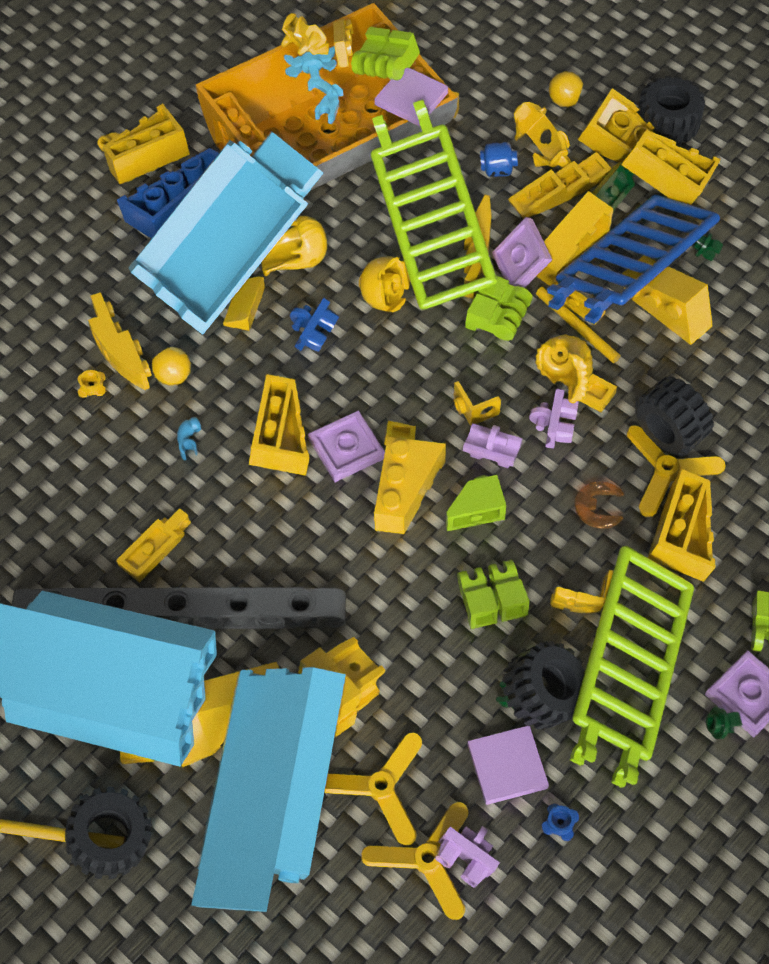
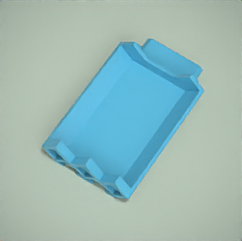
(225, 228)
(104, 675)
(268, 786)

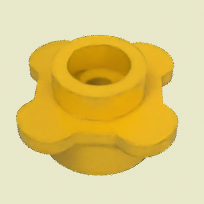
(91, 377)

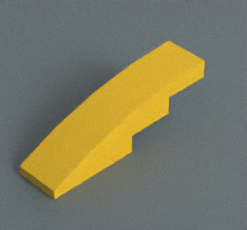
(559, 187)
(484, 219)

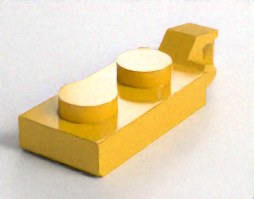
(343, 41)
(153, 545)

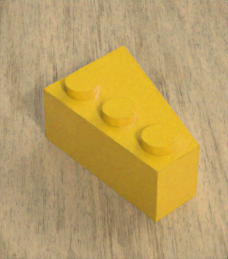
(146, 147)
(669, 168)
(576, 234)
(676, 301)
(279, 430)
(404, 480)
(684, 529)

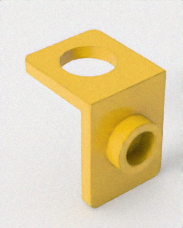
(472, 413)

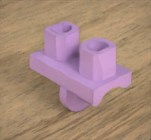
(557, 430)
(492, 445)
(471, 849)

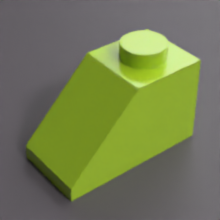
(477, 504)

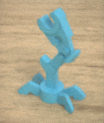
(311, 65)

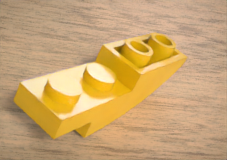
(117, 345)

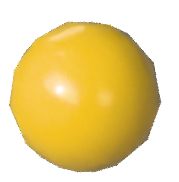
(565, 89)
(171, 366)

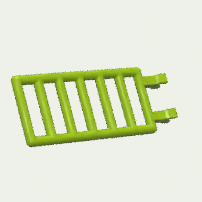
(464, 205)
(591, 728)

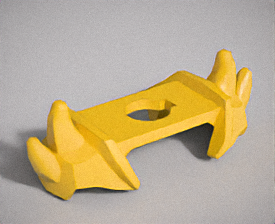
(305, 36)
(532, 120)

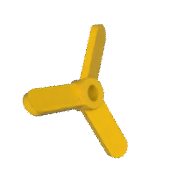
(662, 478)
(387, 798)
(434, 871)

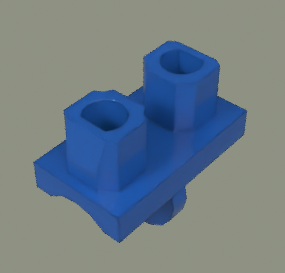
(310, 336)

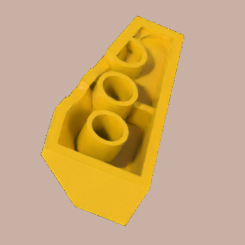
(614, 127)
(213, 716)

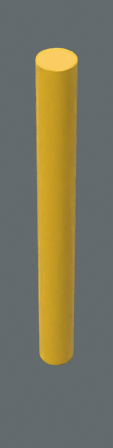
(581, 327)
(56, 833)

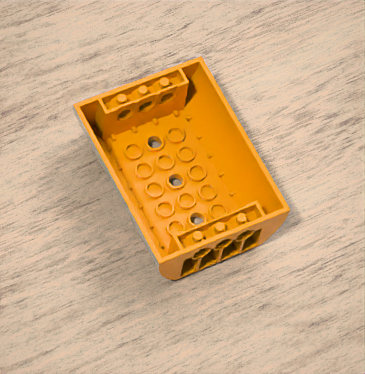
(261, 98)

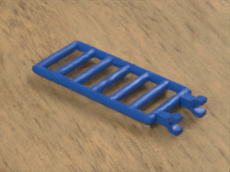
(605, 297)

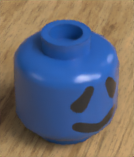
(498, 159)

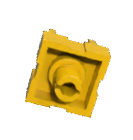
(359, 680)

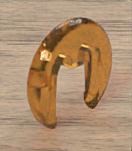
(585, 503)

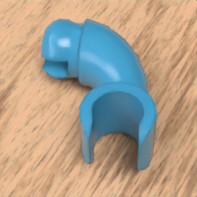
(184, 432)

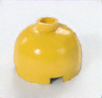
(384, 283)

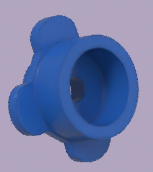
(556, 813)

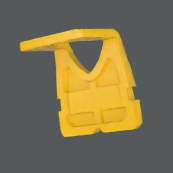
(579, 601)

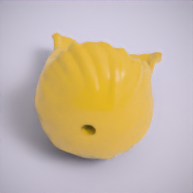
(298, 247)
(570, 367)

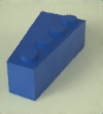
(155, 203)

